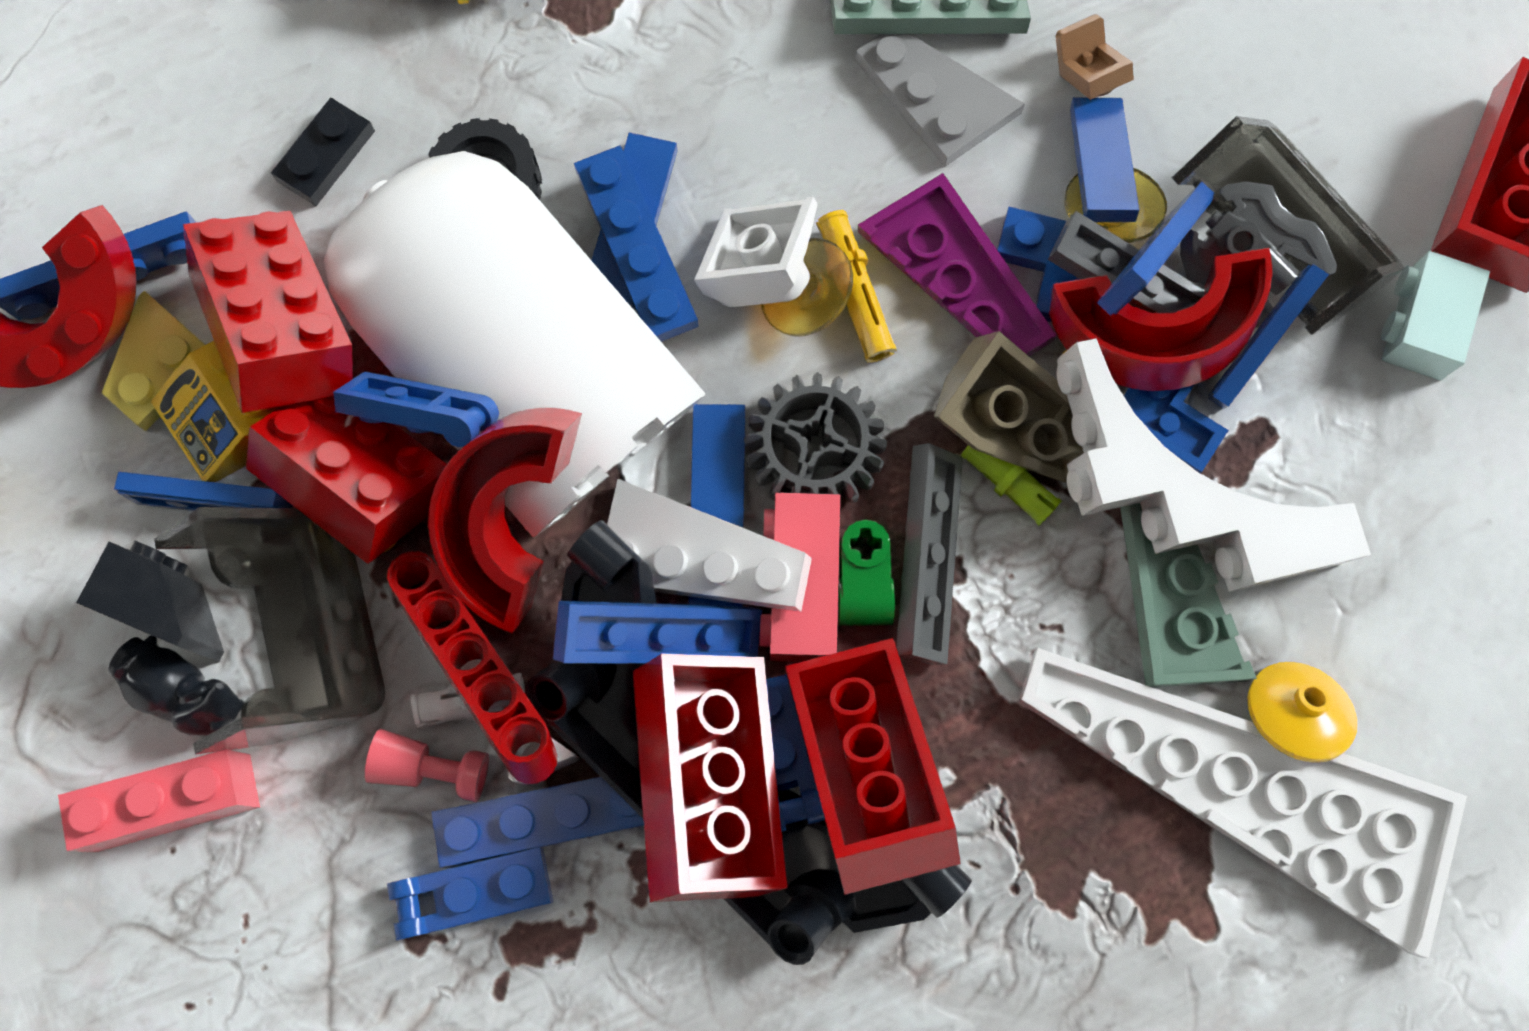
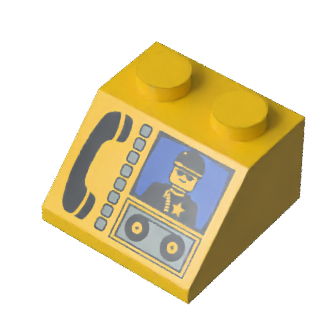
(205, 415)

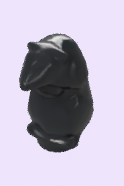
(172, 689)

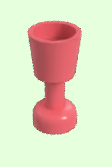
(406, 761)

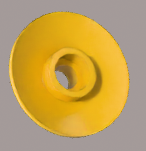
(1291, 724)

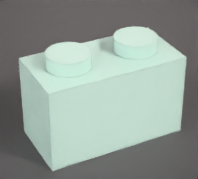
(1434, 315)

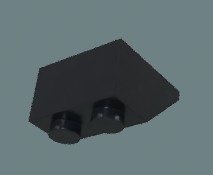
(153, 596)

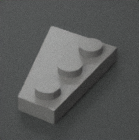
(936, 95)

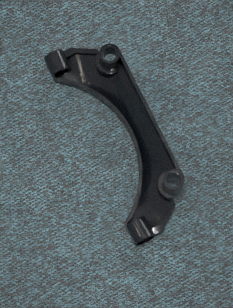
(597, 717)

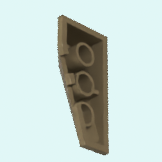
(1009, 408)

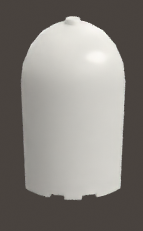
(486, 294)

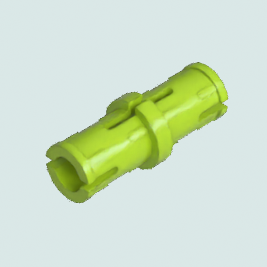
(1016, 484)

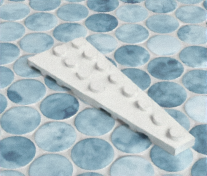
(1337, 826)

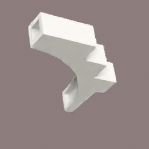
(1180, 506)

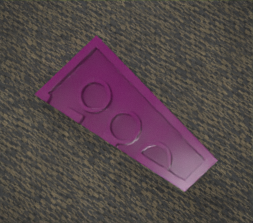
(956, 264)

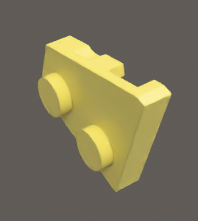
(146, 359)

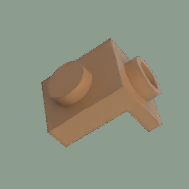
(1089, 61)

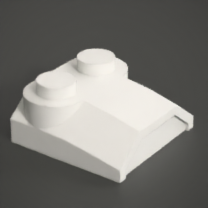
(758, 254)

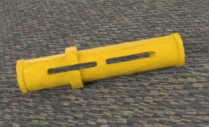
(863, 302)

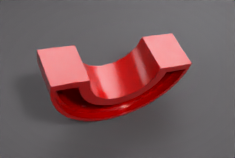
(91, 309)
(1169, 348)
(468, 509)

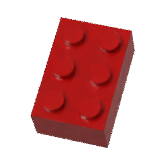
(345, 474)

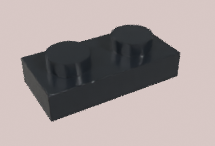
(323, 151)

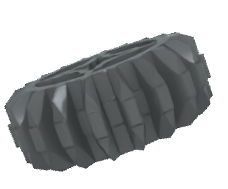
(794, 433)

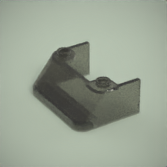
(1264, 155)
(309, 618)

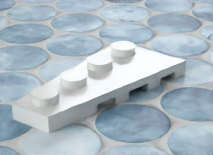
(706, 555)

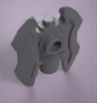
(1256, 224)

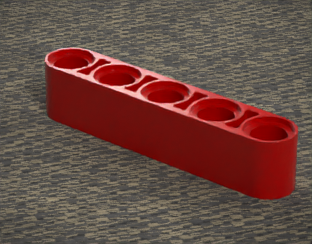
(481, 685)

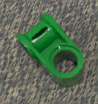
(865, 585)

